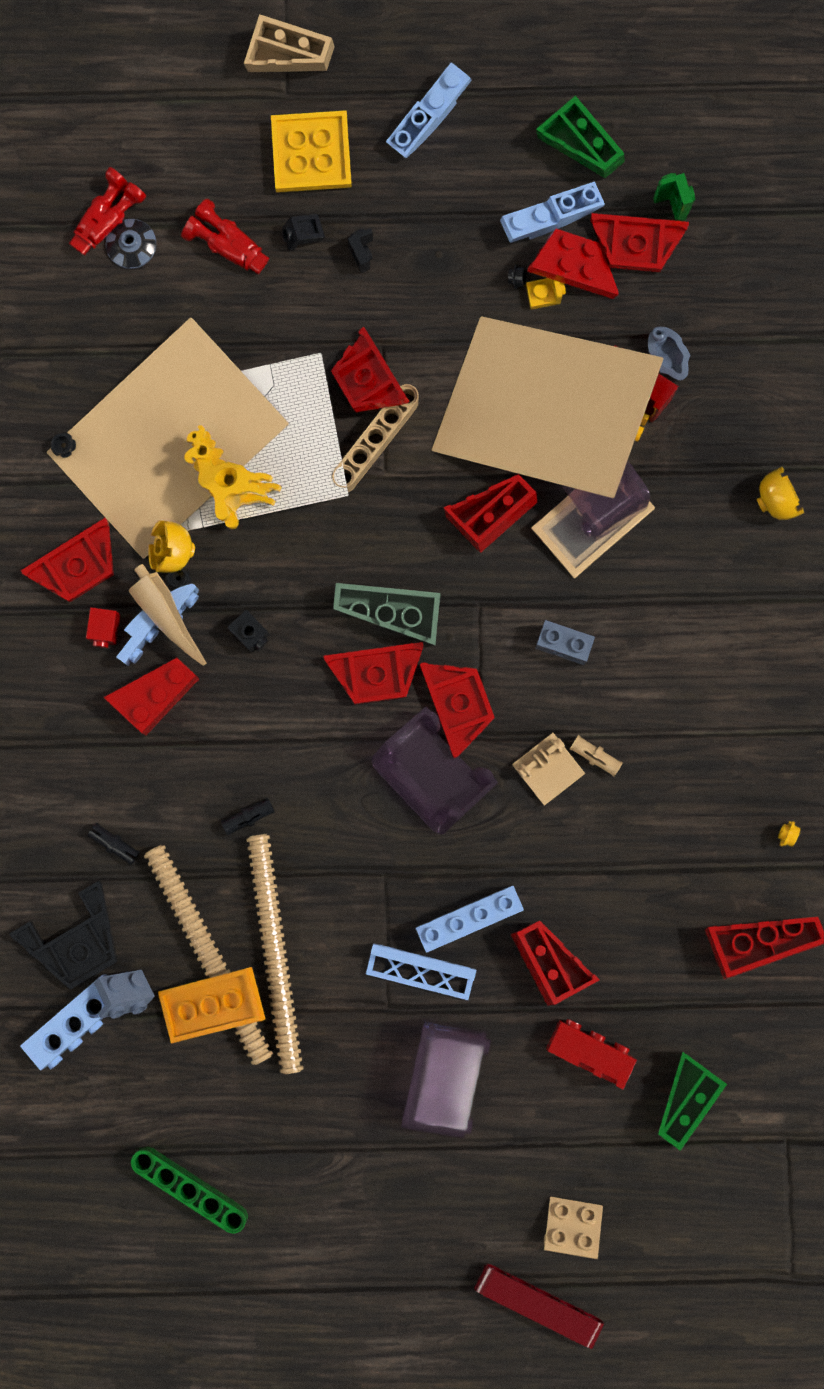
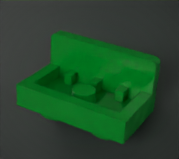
(676, 190)

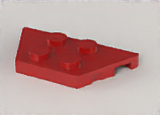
(637, 241)
(575, 263)
(367, 377)
(76, 563)
(376, 672)
(459, 703)

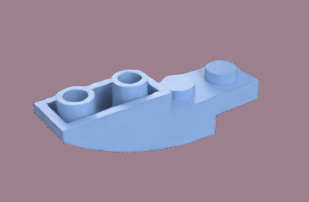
(429, 112)
(552, 214)
(144, 629)

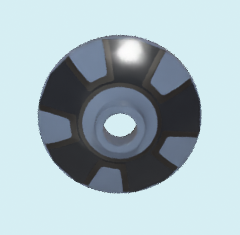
(133, 254)

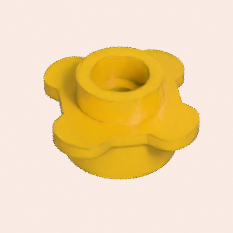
(789, 834)

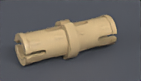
(596, 756)

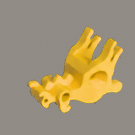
(226, 481)

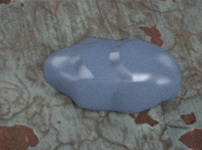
(669, 345)

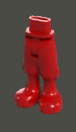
(100, 218)
(230, 241)

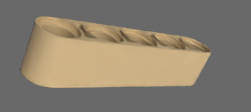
(380, 427)

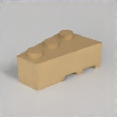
(287, 48)

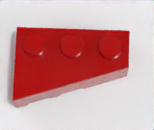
(492, 512)

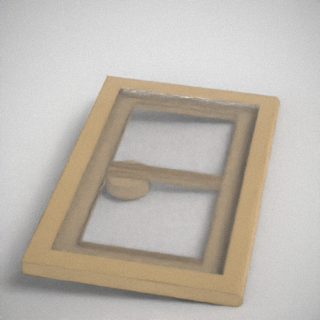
(568, 543)

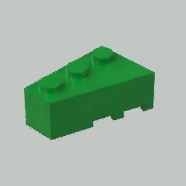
(581, 138)
(689, 1101)

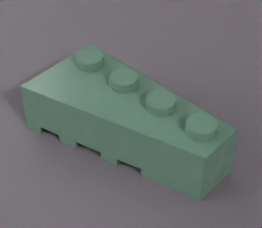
(396, 609)

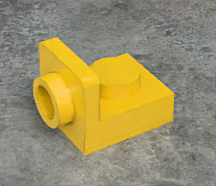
(544, 293)

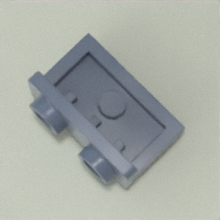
(123, 993)

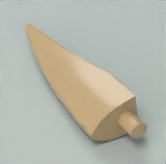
(159, 605)

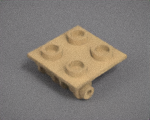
(548, 768)
(573, 1228)

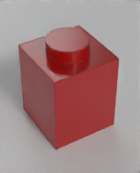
(103, 627)

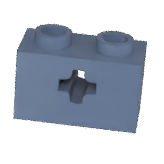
(565, 642)

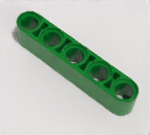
(203, 1189)

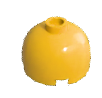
(778, 496)
(171, 547)

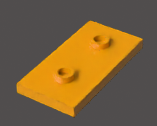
(211, 1005)

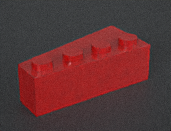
(754, 945)

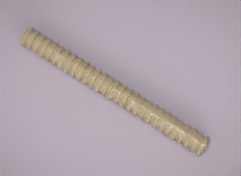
(201, 941)
(274, 954)

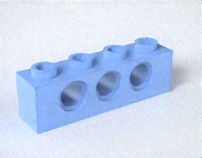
(469, 918)
(38, 1045)

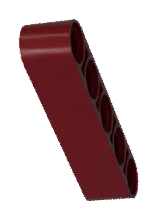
(539, 1305)

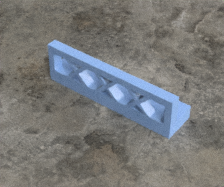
(424, 962)

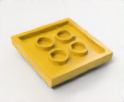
(311, 151)

